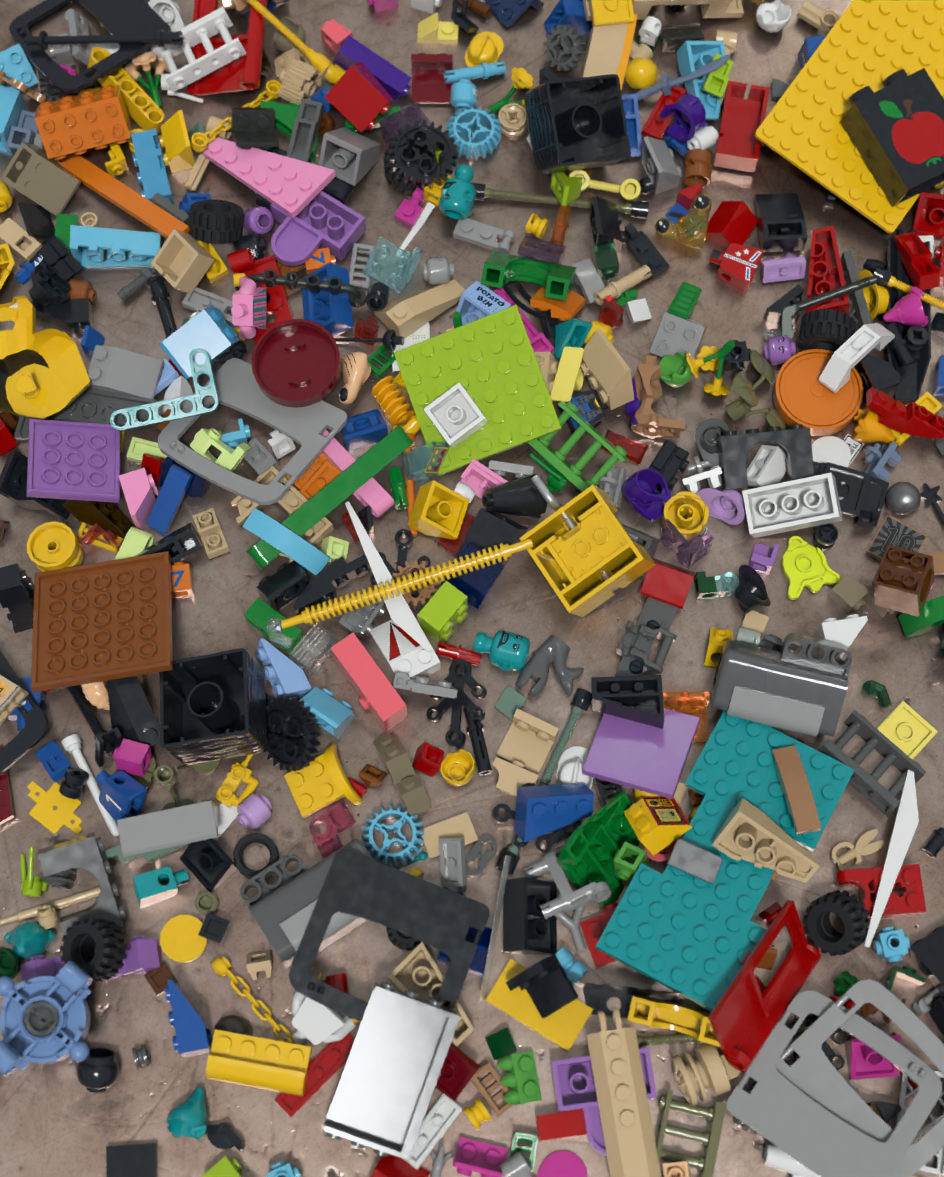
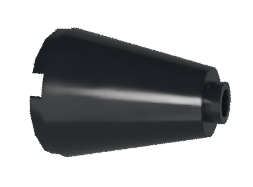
(516, 498)

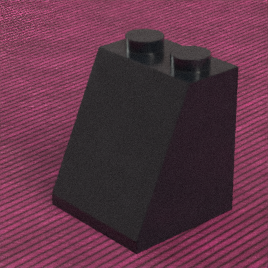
(491, 530)

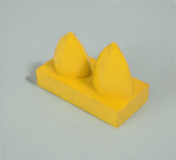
(218, 268)

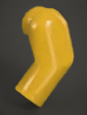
(411, 426)

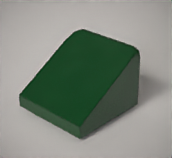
(501, 1044)

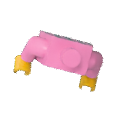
(248, 307)

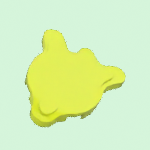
(806, 567)

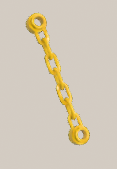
(200, 138)
(221, 967)

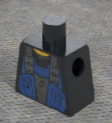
(589, 408)

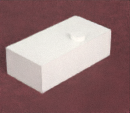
(792, 505)

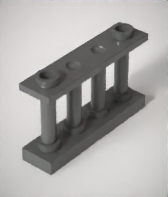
(866, 783)

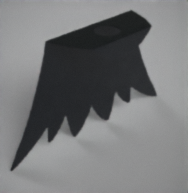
(598, 995)

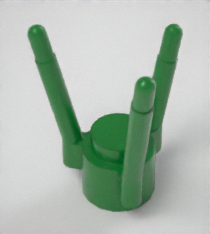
(556, 480)

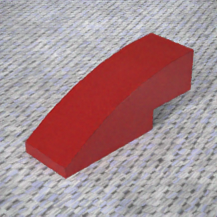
(917, 261)

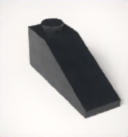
(71, 315)
(178, 543)

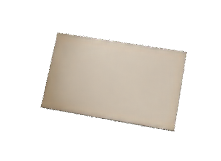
(454, 827)

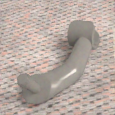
(921, 1005)

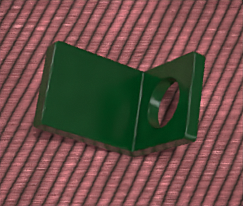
(905, 973)

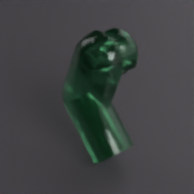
(878, 691)

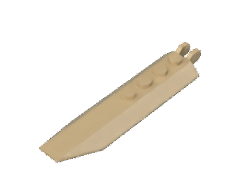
(622, 1100)

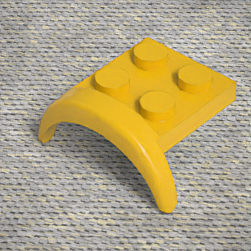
(321, 783)

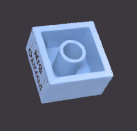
(479, 302)

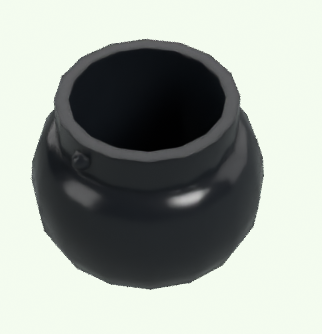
(98, 1070)

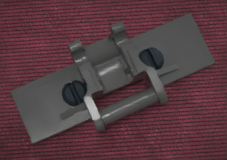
(638, 640)

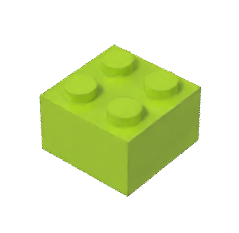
(443, 612)

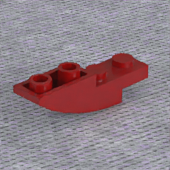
(906, 419)

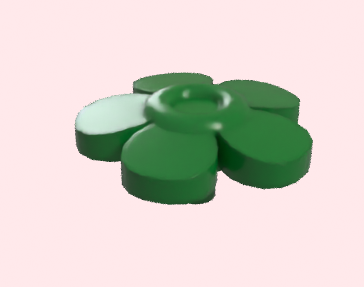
(627, 296)

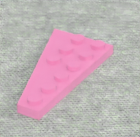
(277, 178)

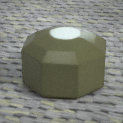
(206, 903)

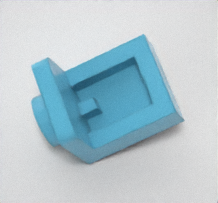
(236, 438)

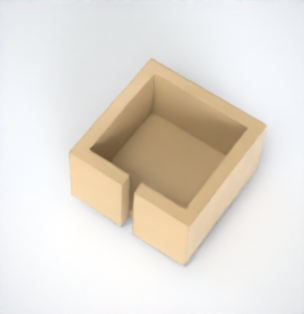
(182, 261)

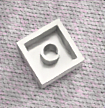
(456, 415)

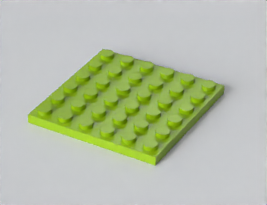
(499, 373)

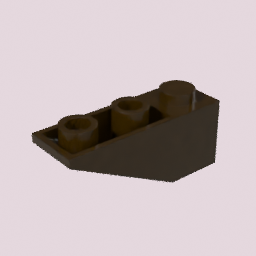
(102, 513)

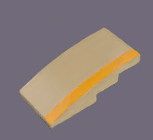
(609, 50)

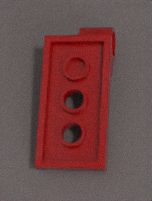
(243, 262)

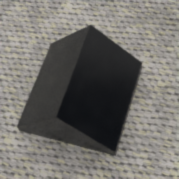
(208, 863)

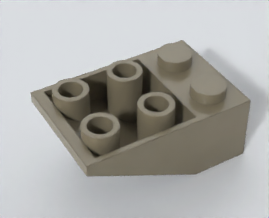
(40, 178)

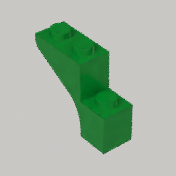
(284, 121)

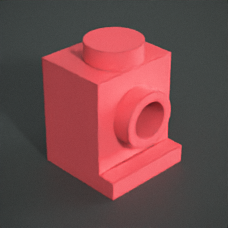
(334, 34)

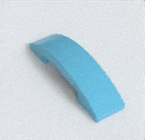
(286, 541)

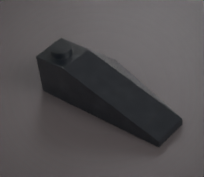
(132, 711)

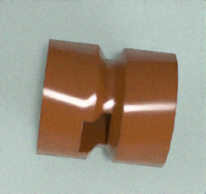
(697, 167)

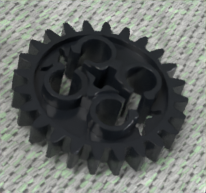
(433, 139)
(294, 724)

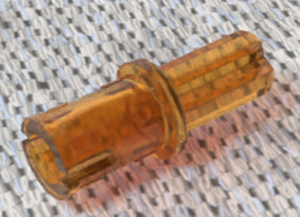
(560, 225)

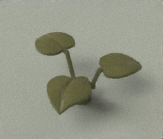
(742, 386)
(167, 777)

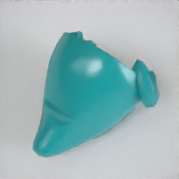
(29, 939)
(189, 1117)

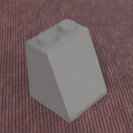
(348, 154)

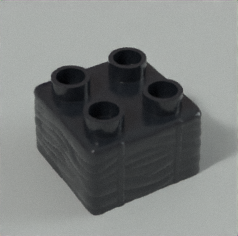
(577, 123)
(213, 707)

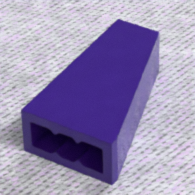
(388, 75)

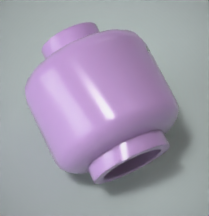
(254, 811)

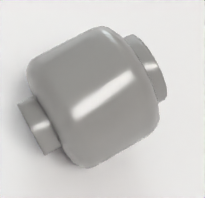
(438, 270)

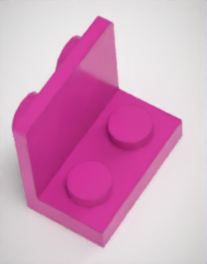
(479, 1158)

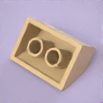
(607, 371)

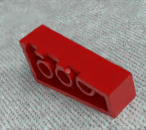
(826, 270)

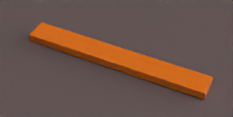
(122, 195)

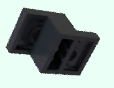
(14, 487)

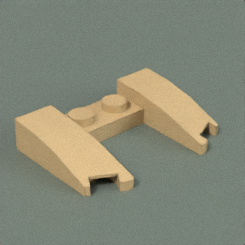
(289, 502)

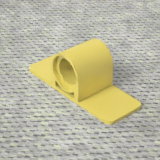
(569, 374)

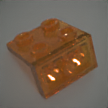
(692, 704)

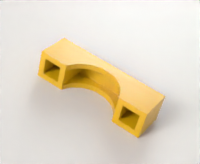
(668, 1015)

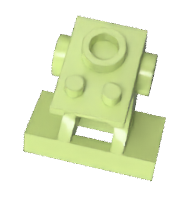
(228, 458)

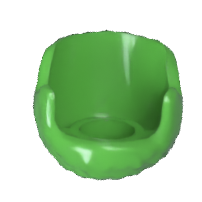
(675, 370)

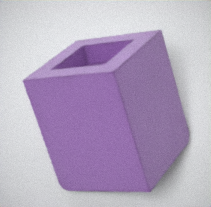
(763, 557)

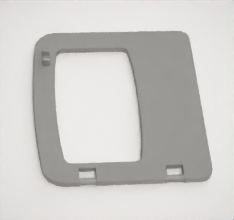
(240, 391)
(826, 1086)
(810, 1131)

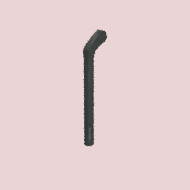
(788, 311)

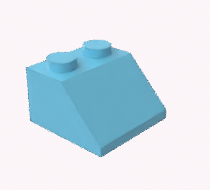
(329, 713)

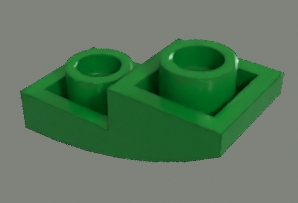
(62, 228)

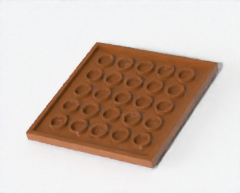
(102, 622)

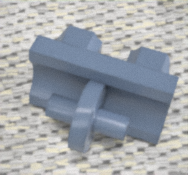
(877, 458)

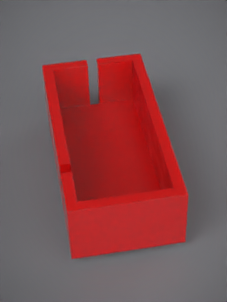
(740, 119)

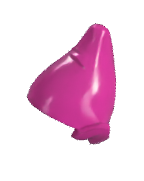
(908, 310)

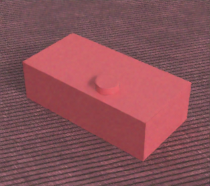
(369, 682)

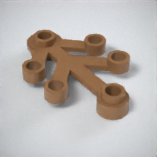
(22, 87)

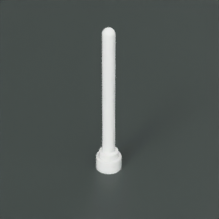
(73, 746)

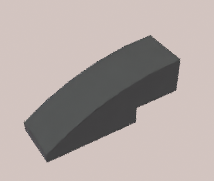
(305, 130)

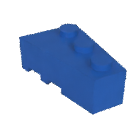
(550, 808)

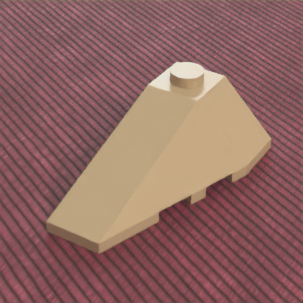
(418, 308)
(759, 840)

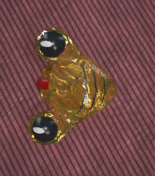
(690, 228)

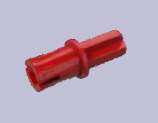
(455, 653)

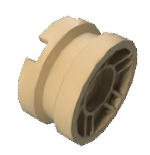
(514, 127)

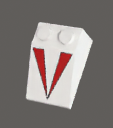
(403, 652)

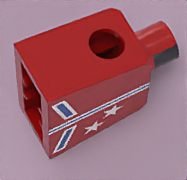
(737, 265)

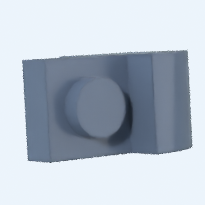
(24, 132)

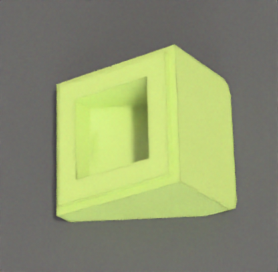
(334, 548)

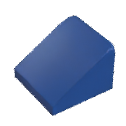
(91, 339)

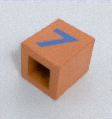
(319, 259)
(181, 580)

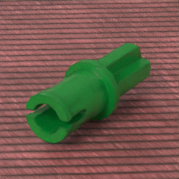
(398, 487)

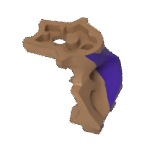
(647, 391)

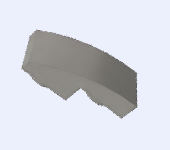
(588, 279)

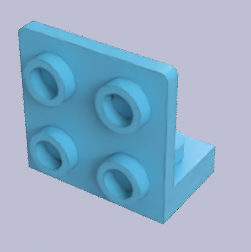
(17, 66)

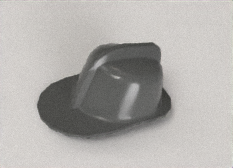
(707, 439)

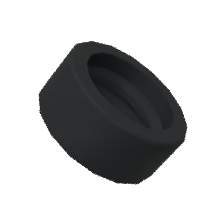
(246, 841)

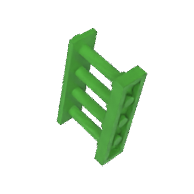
(574, 471)

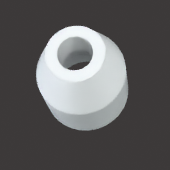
(465, 491)

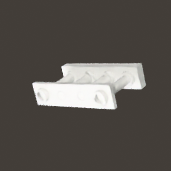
(193, 34)

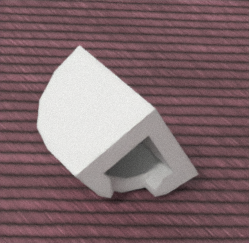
(178, 388)

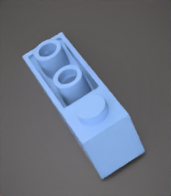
(281, 672)

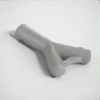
(573, 925)

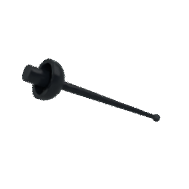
(389, 340)

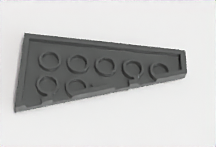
(93, 407)

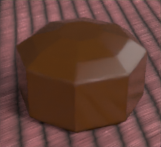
(9, 420)

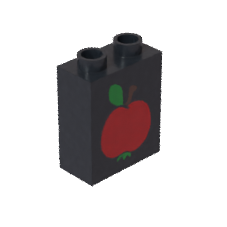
(900, 133)

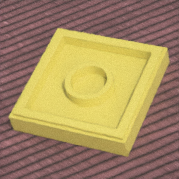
(907, 730)

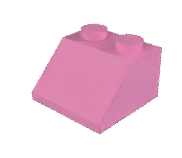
(139, 494)

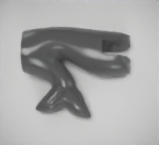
(538, 666)

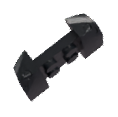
(857, 492)

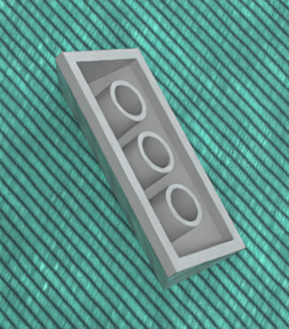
(168, 828)

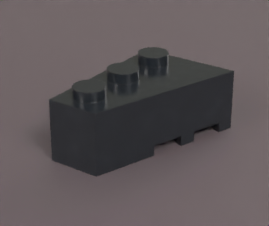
(17, 596)

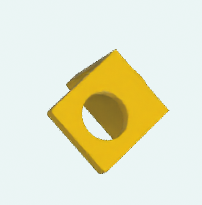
(716, 639)

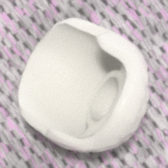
(773, 16)

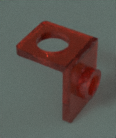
(96, 530)

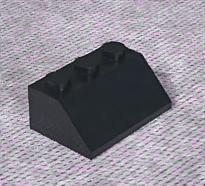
(523, 920)

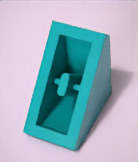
(571, 334)

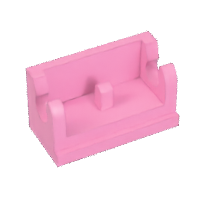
(480, 478)

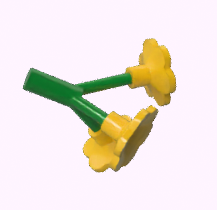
(521, 80)
(711, 359)

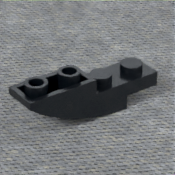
(323, 585)

